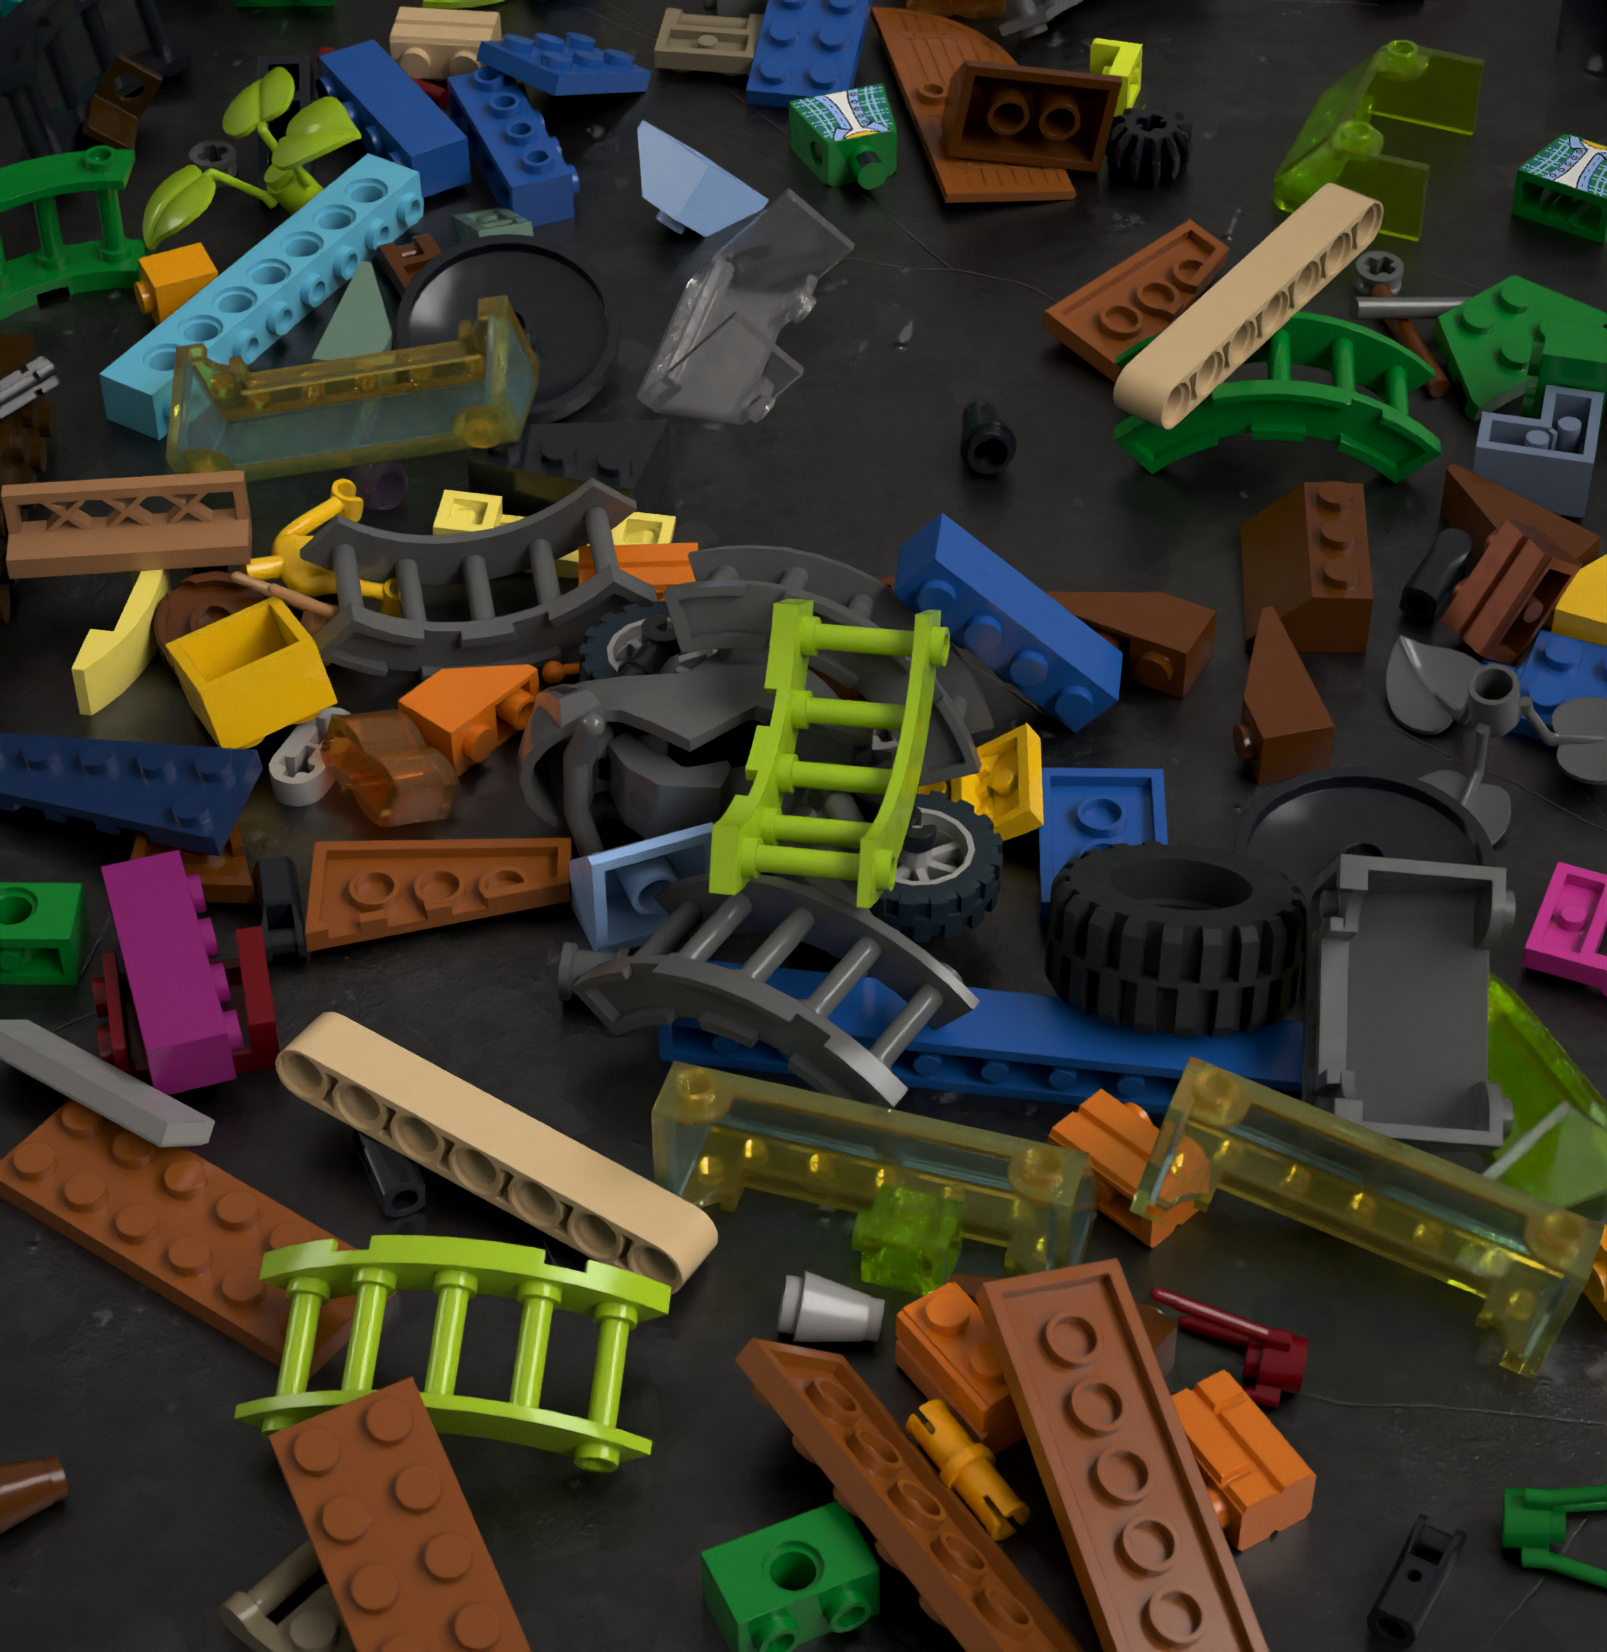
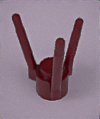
(1271, 1355)

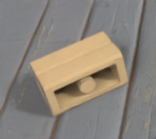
(441, 41)

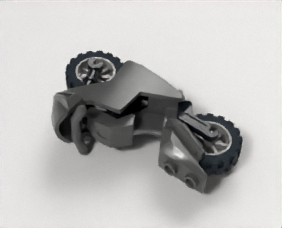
(667, 749)

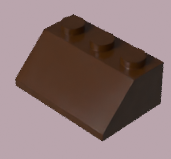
(1029, 115)
(1312, 566)

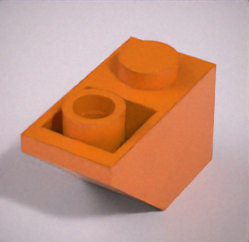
(472, 709)

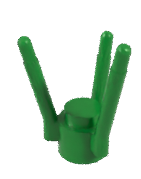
(1538, 1518)

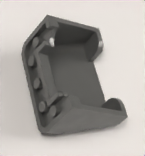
(1405, 999)

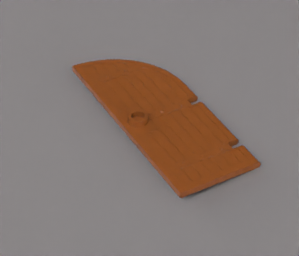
(923, 57)

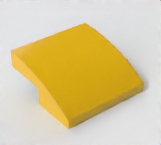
(1007, 785)

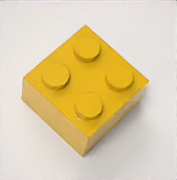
(252, 674)

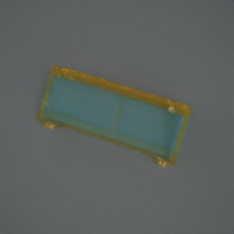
(355, 406)
(740, 1132)
(1379, 1195)

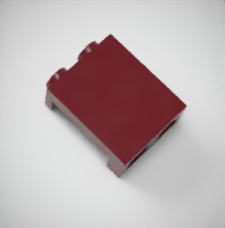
(250, 997)

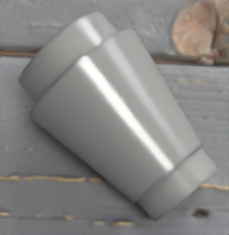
(827, 1311)

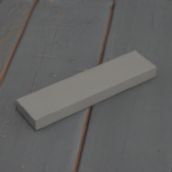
(101, 1086)

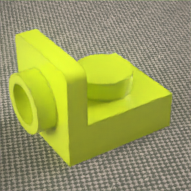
(1119, 60)

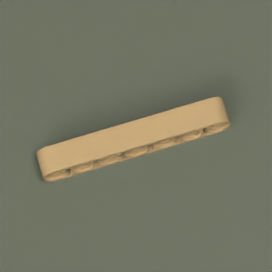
(1247, 306)
(496, 1151)

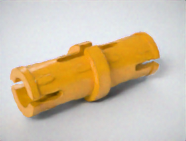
(968, 1469)

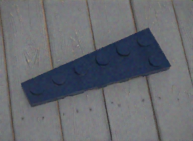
(169, 791)

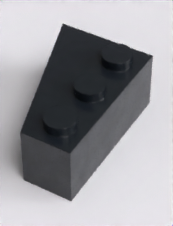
(561, 457)

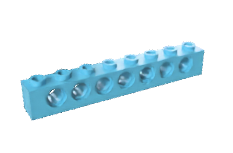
(267, 287)

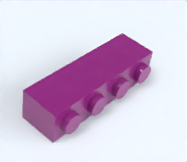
(169, 972)

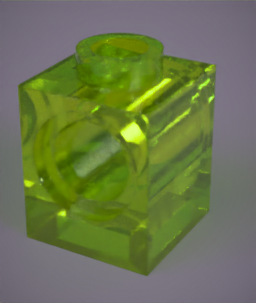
(909, 1239)

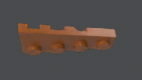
(1137, 297)
(416, 885)

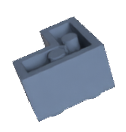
(1544, 458)

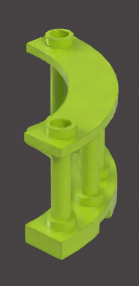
(753, 825)
(458, 1272)

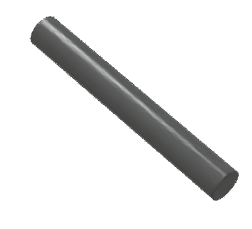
(1402, 307)

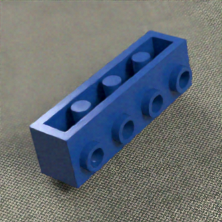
(395, 116)
(512, 146)
(1009, 623)

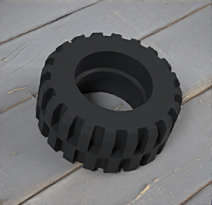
(1176, 939)

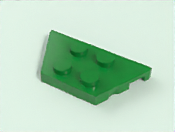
(1493, 337)

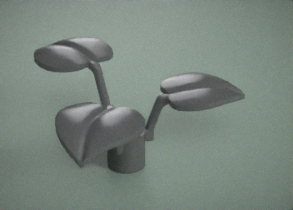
(1440, 685)

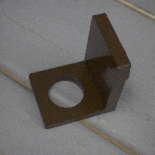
(113, 117)

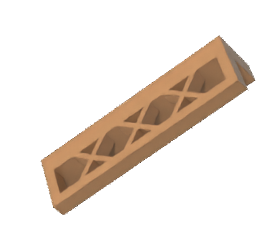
(130, 535)

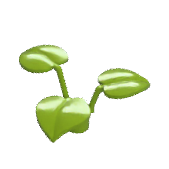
(309, 135)

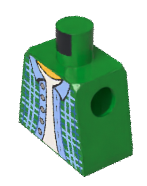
(846, 136)
(1566, 187)

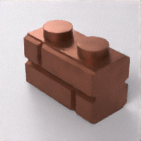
(1510, 591)

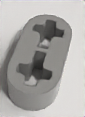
(297, 754)

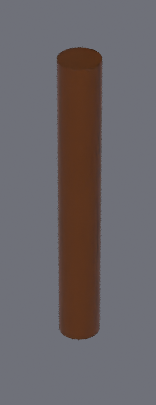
(1407, 336)

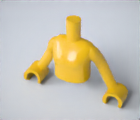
(307, 577)

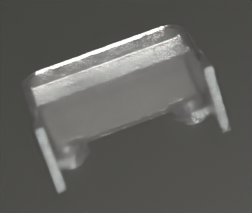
(721, 340)

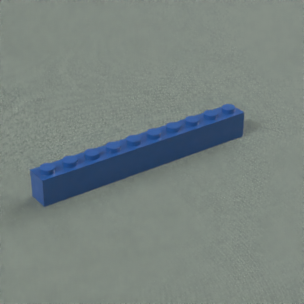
(1014, 1047)

